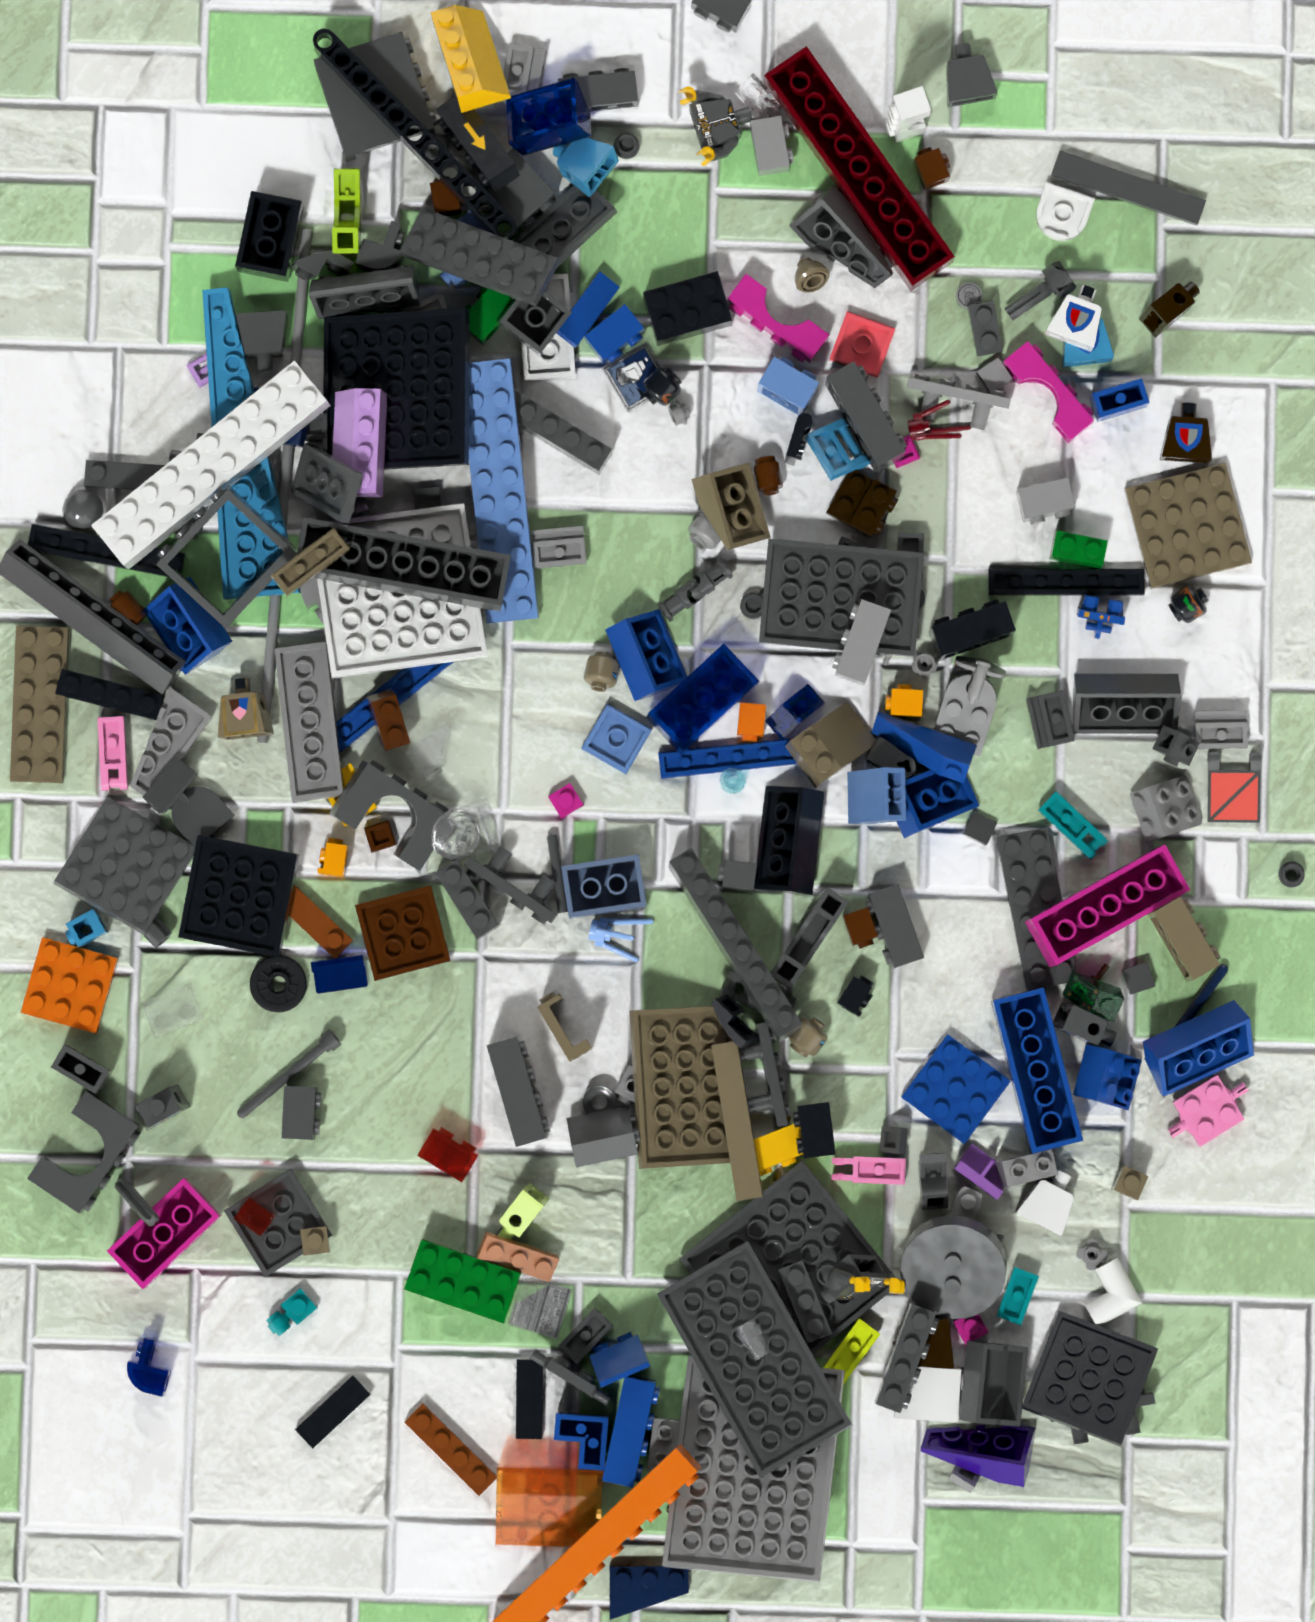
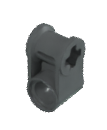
(887, 755)

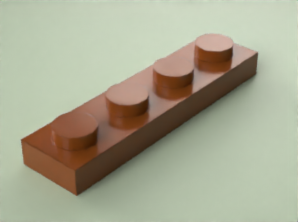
(451, 1449)

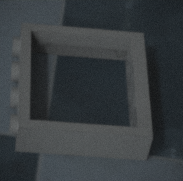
(201, 517)

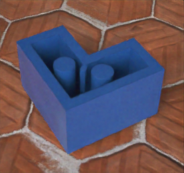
(589, 1431)

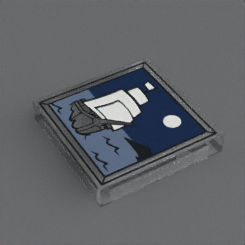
(628, 374)

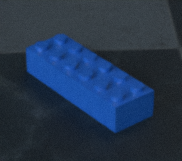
(1037, 1070)

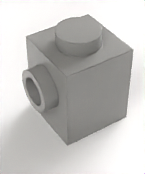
(626, 1087)

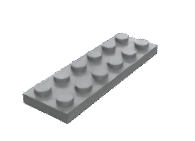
(309, 722)

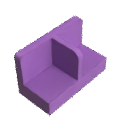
(980, 1170)

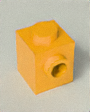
(904, 702)

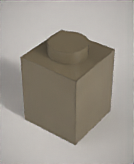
(1129, 1182)

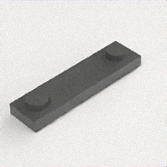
(117, 474)

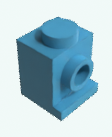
(91, 919)

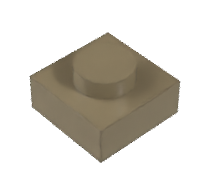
(315, 1240)

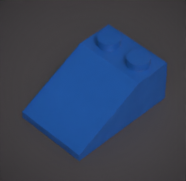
(934, 800)
(619, 1359)

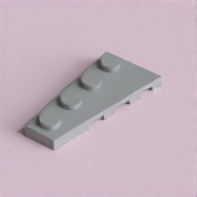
(172, 737)

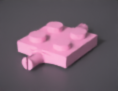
(1207, 1110)

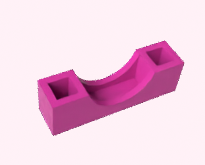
(803, 339)
(1028, 366)

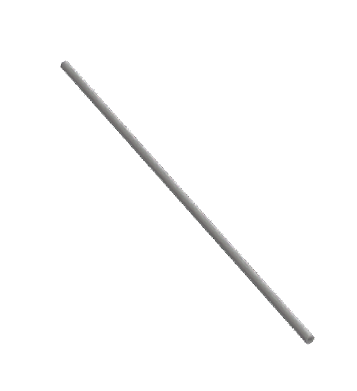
(285, 478)

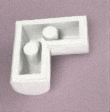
(1119, 1294)

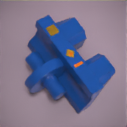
(1089, 611)

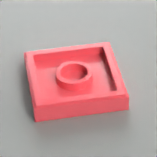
(862, 342)

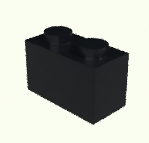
(815, 1130)

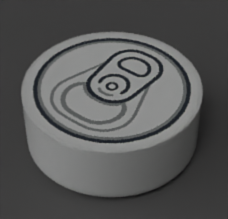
(968, 294)

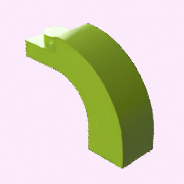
(347, 211)

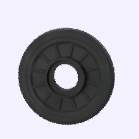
(278, 1000)

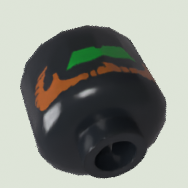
(662, 386)
(1188, 603)

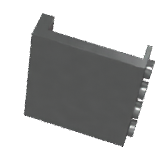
(354, 122)

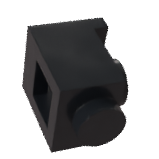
(856, 995)

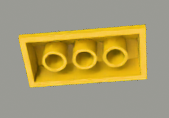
(470, 57)

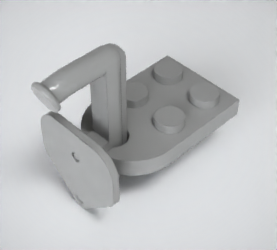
(969, 712)

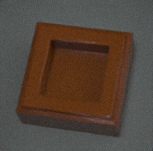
(380, 836)

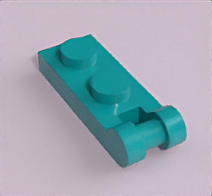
(1072, 825)

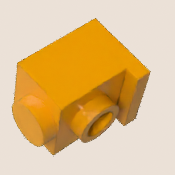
(333, 858)

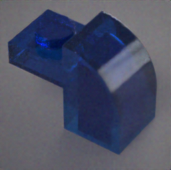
(145, 1376)

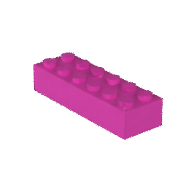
(1107, 905)

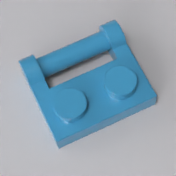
(831, 452)

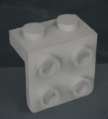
(1166, 808)

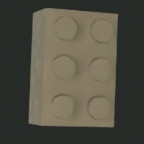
(1185, 938)

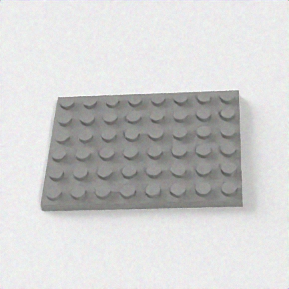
(733, 1516)

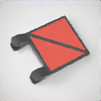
(1234, 793)

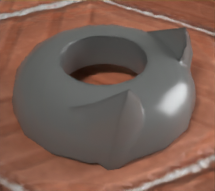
(598, 1090)

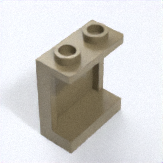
(545, 1009)

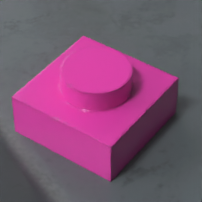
(565, 801)
(970, 1328)

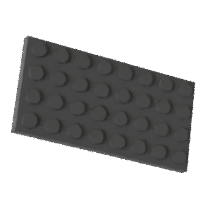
(772, 1403)

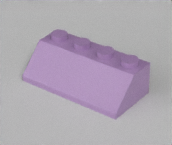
(361, 435)

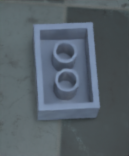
(604, 886)

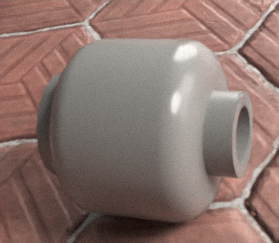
(702, 533)

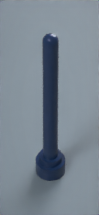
(1204, 994)

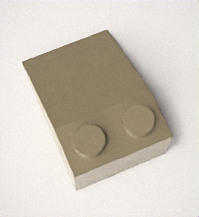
(732, 505)
(830, 744)

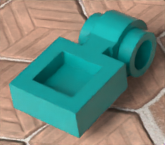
(297, 1308)

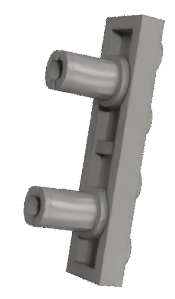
(982, 401)

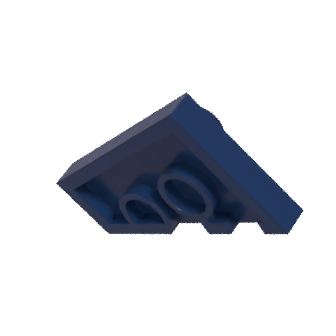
(644, 1586)

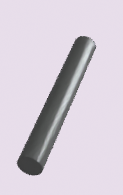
(557, 873)

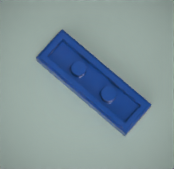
(588, 309)

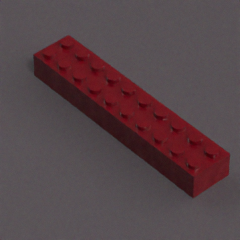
(858, 168)

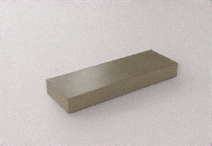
(310, 562)

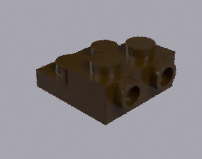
(862, 503)

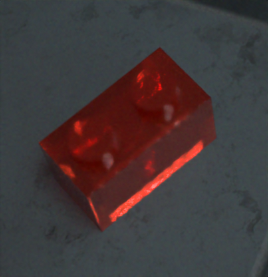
(448, 1154)

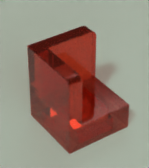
(255, 1216)

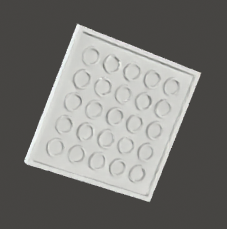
(390, 630)

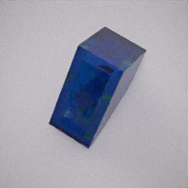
(794, 711)

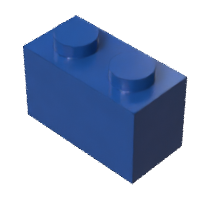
(615, 334)
(1119, 400)

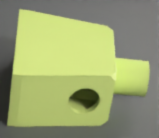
(526, 1206)

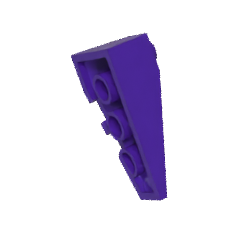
(994, 1453)

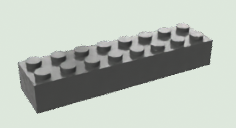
(413, 565)

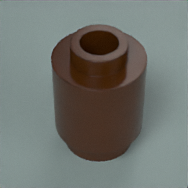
(768, 475)
(128, 606)

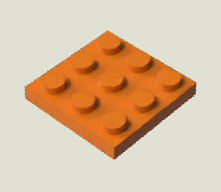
(69, 985)

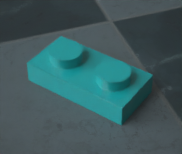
(1017, 1296)

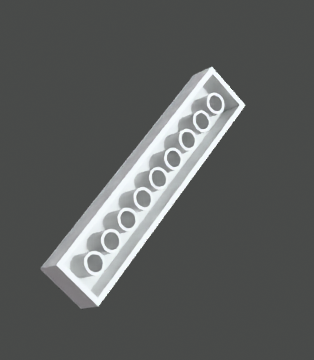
(209, 464)

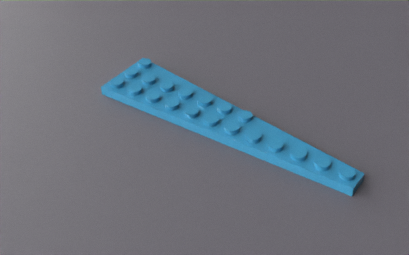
(243, 546)

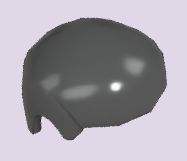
(82, 509)

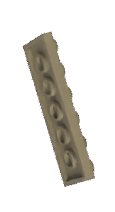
(37, 710)

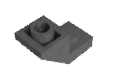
(310, 266)

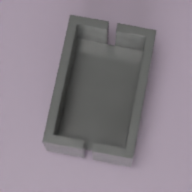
(993, 1383)

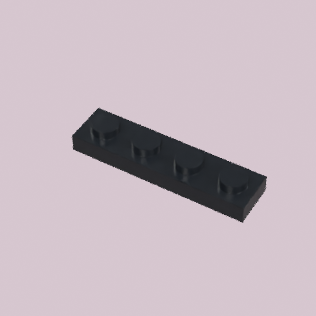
(109, 694)

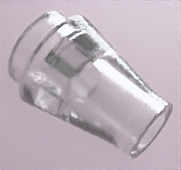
(752, 1338)

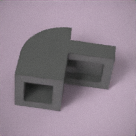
(379, 256)
(933, 1181)

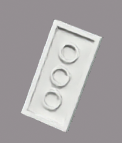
(558, 356)

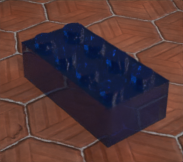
(702, 699)

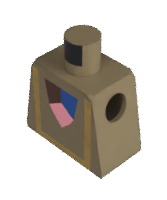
(244, 713)

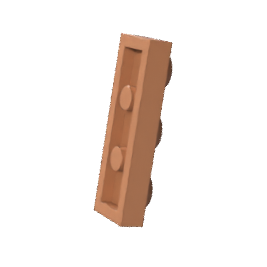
(517, 1256)

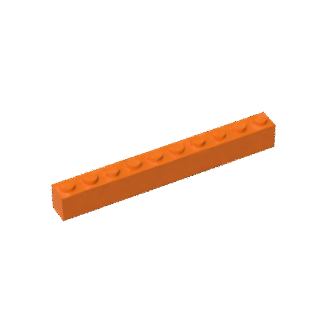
(604, 1538)

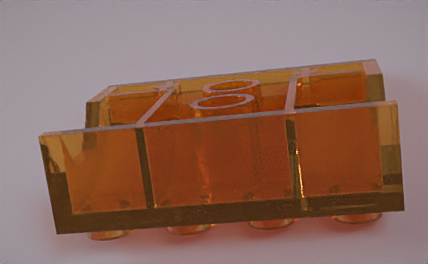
(546, 1504)

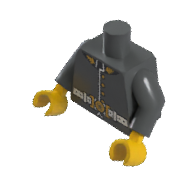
(715, 122)
(856, 1276)

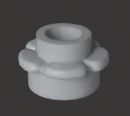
(679, 413)
(927, 658)

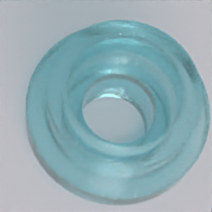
(736, 787)

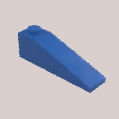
(933, 749)

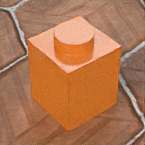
(751, 721)

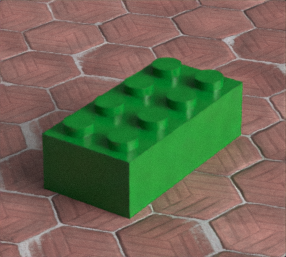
(462, 1281)

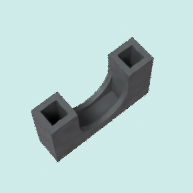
(371, 784)
(116, 1133)

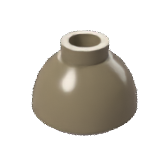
(810, 275)

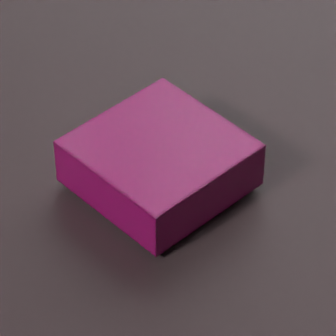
(910, 455)

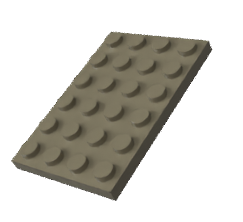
(677, 1087)

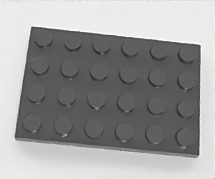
(817, 584)

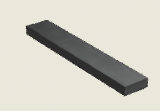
(1128, 188)

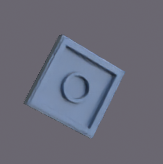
(616, 739)

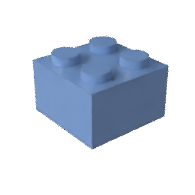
(788, 385)

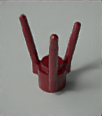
(921, 429)

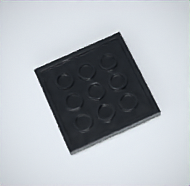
(239, 896)
(1090, 1378)

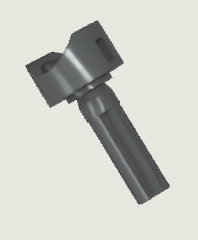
(1056, 282)

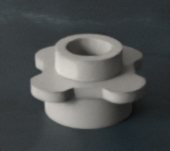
(1084, 1254)

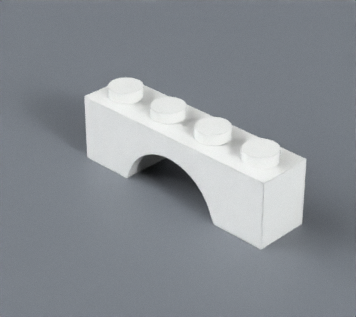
(907, 114)

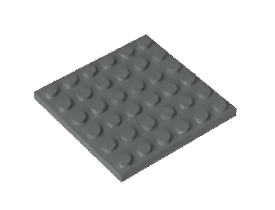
(791, 1225)

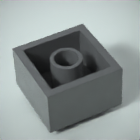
(534, 324)

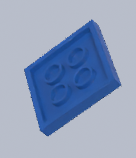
(955, 1089)

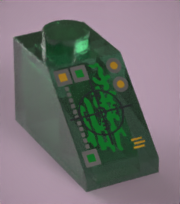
(1094, 995)

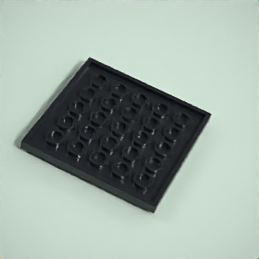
(421, 367)

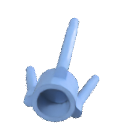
(601, 932)

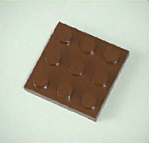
(402, 933)

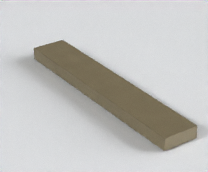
(737, 1121)

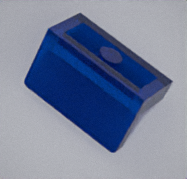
(339, 974)

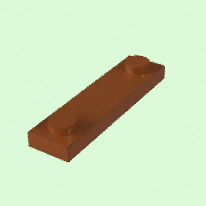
(318, 924)

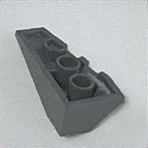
(838, 231)

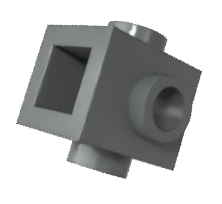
(1181, 746)

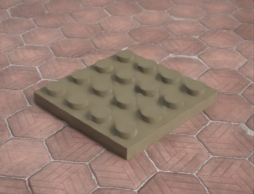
(1188, 526)

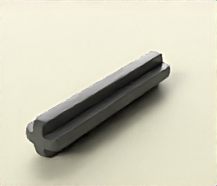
(136, 1201)

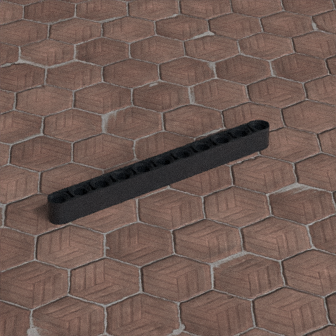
(408, 124)

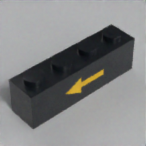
(479, 145)

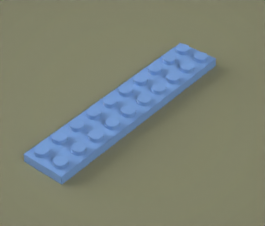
(500, 484)

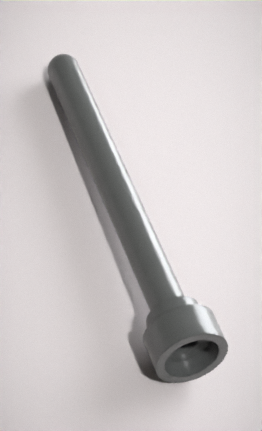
(326, 1043)

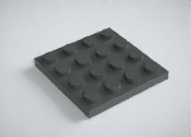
(125, 865)

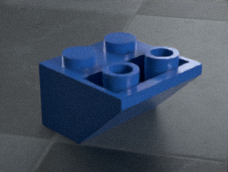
(1107, 1077)

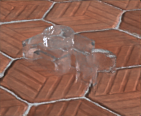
(754, 94)

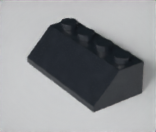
(789, 839)

